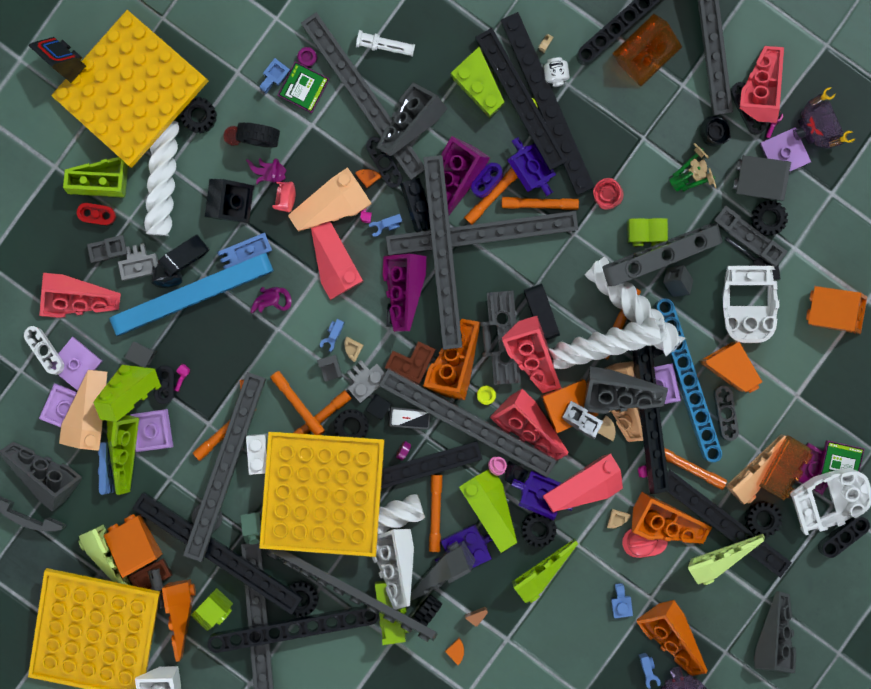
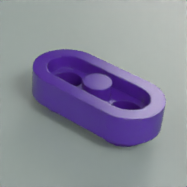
(485, 180)

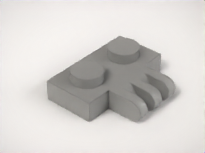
(137, 263)
(365, 380)

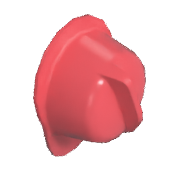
(641, 547)

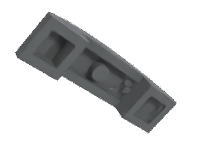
(750, 237)
(49, 523)

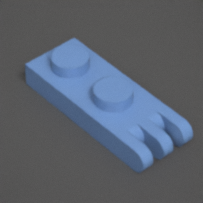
(245, 250)
(106, 480)

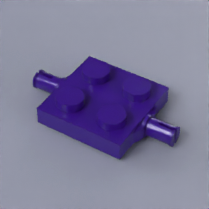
(530, 167)
(533, 491)
(474, 540)

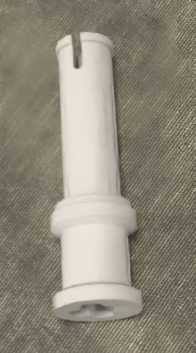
(376, 42)

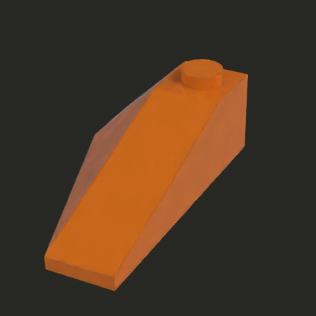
(453, 367)
(178, 602)

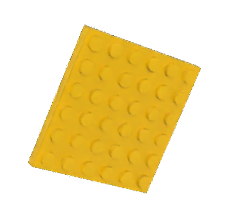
(130, 88)
(322, 494)
(92, 632)

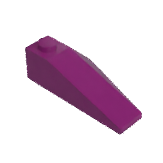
(461, 167)
(405, 281)

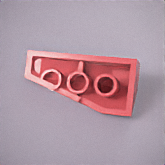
(763, 89)

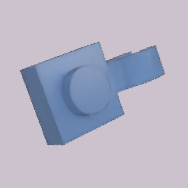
(275, 74)
(390, 223)
(334, 329)
(621, 604)
(647, 666)

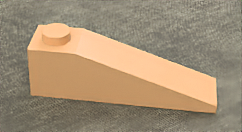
(334, 200)
(628, 421)
(82, 424)
(747, 482)

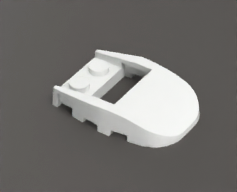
(750, 323)
(849, 494)

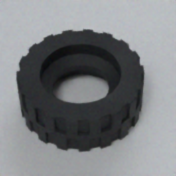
(257, 134)

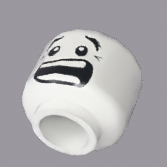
(556, 71)

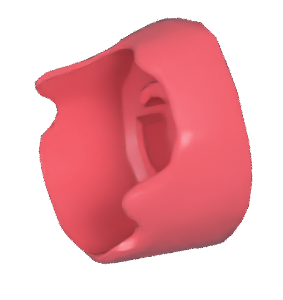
(608, 193)
(285, 196)

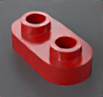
(97, 214)

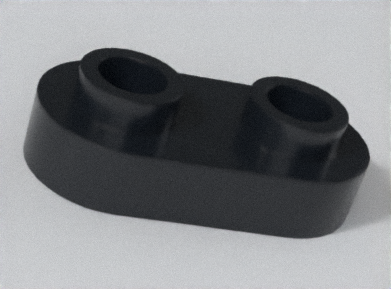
(166, 384)

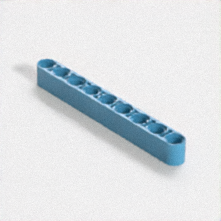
(191, 294)
(694, 387)

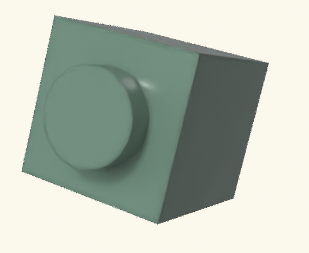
(251, 527)

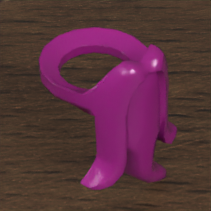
(271, 172)
(271, 297)

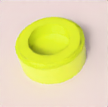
(486, 395)

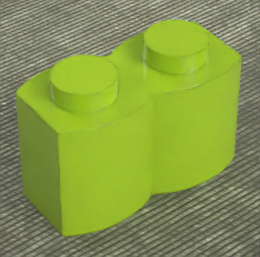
(647, 231)

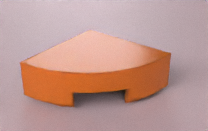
(368, 177)
(456, 651)

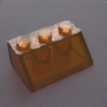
(647, 49)
(786, 468)

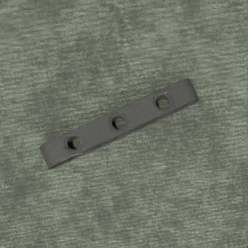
(651, 258)

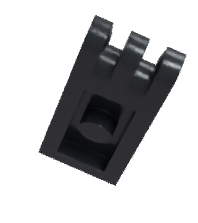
(416, 204)

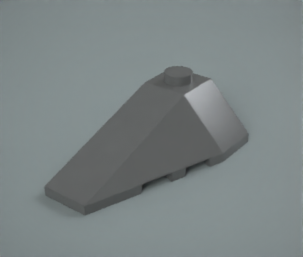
(416, 113)
(617, 391)
(44, 478)
(451, 566)
(774, 646)

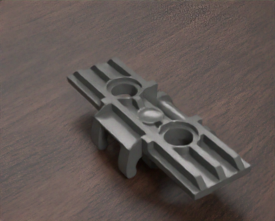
(500, 303)

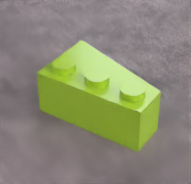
(478, 83)
(97, 179)
(124, 390)
(213, 610)
(391, 632)

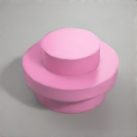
(497, 465)

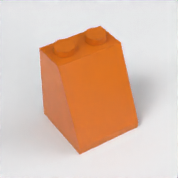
(837, 309)
(733, 367)
(558, 401)
(132, 545)

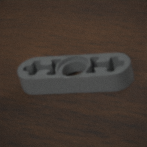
(723, 428)

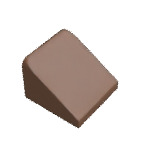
(476, 616)

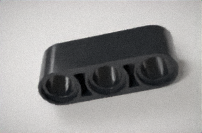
(183, 255)
(540, 307)
(834, 537)

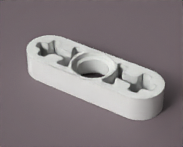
(52, 354)

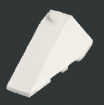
(395, 564)
(160, 678)

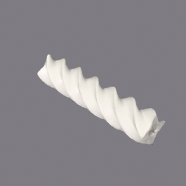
(161, 183)
(634, 306)
(613, 343)
(399, 513)

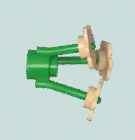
(680, 180)

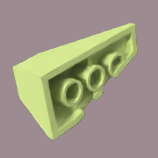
(97, 549)
(712, 564)

